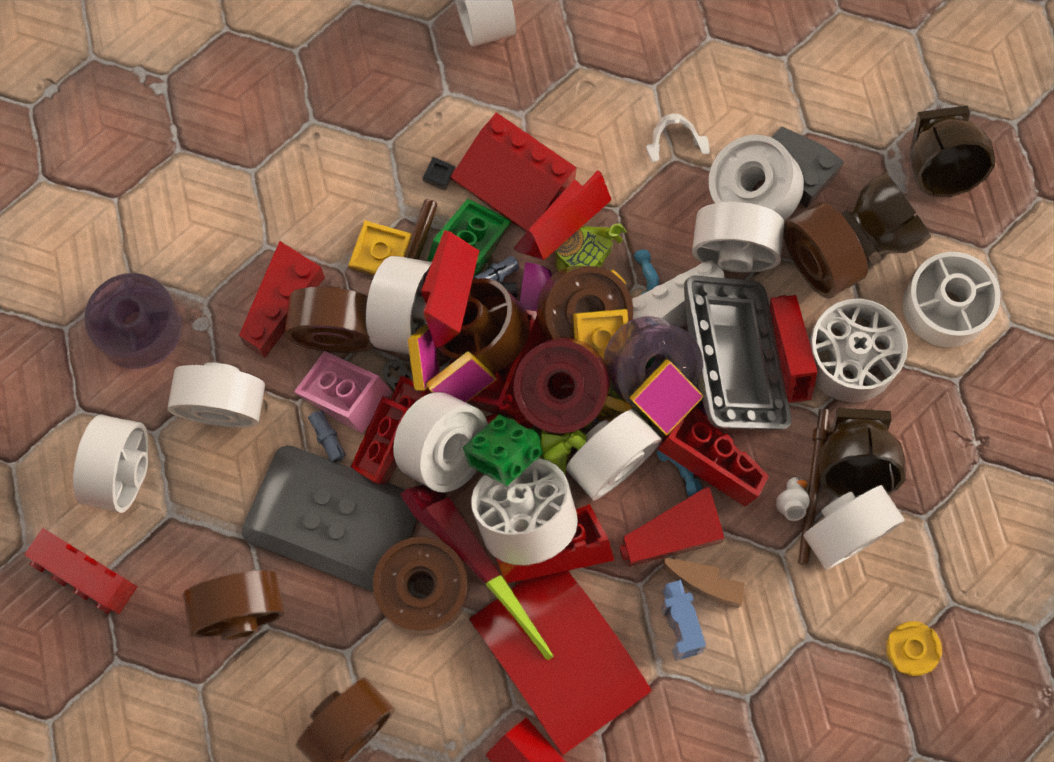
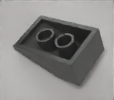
(815, 160)

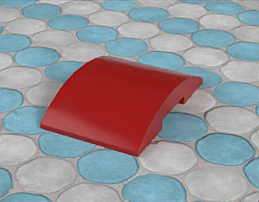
(590, 669)

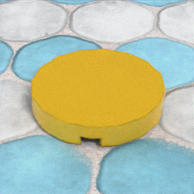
(913, 648)

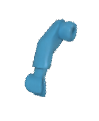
(643, 258)
(692, 485)

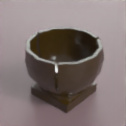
(949, 152)
(885, 220)
(861, 454)

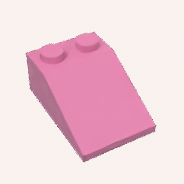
(343, 391)

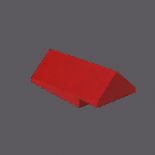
(565, 217)
(448, 287)
(376, 451)
(523, 744)

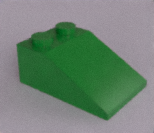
(478, 228)

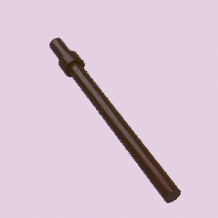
(820, 436)

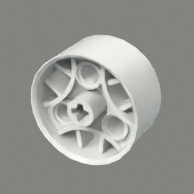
(486, 20)
(396, 303)
(857, 349)
(532, 511)

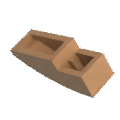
(705, 581)

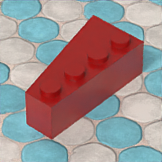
(268, 312)
(714, 458)
(586, 548)
(80, 571)

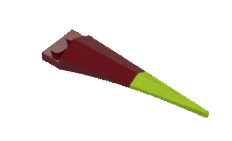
(449, 525)

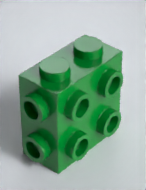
(503, 450)

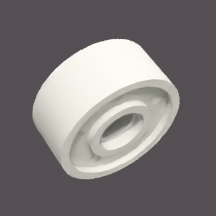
(750, 161)
(738, 236)
(939, 318)
(216, 395)
(433, 438)
(613, 453)
(110, 463)
(852, 525)

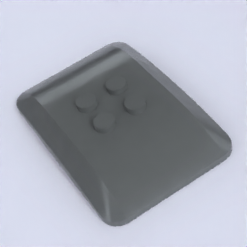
(739, 353)
(327, 516)

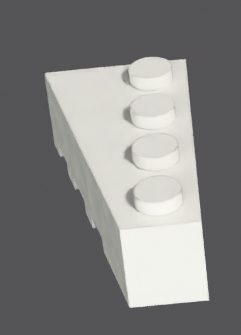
(668, 299)

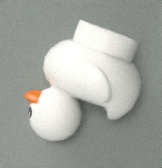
(794, 500)

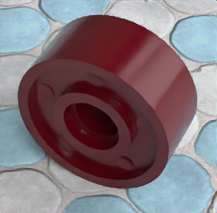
(540, 400)

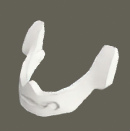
(653, 149)

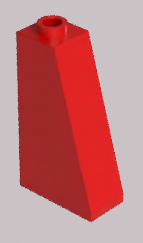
(793, 348)
(680, 529)

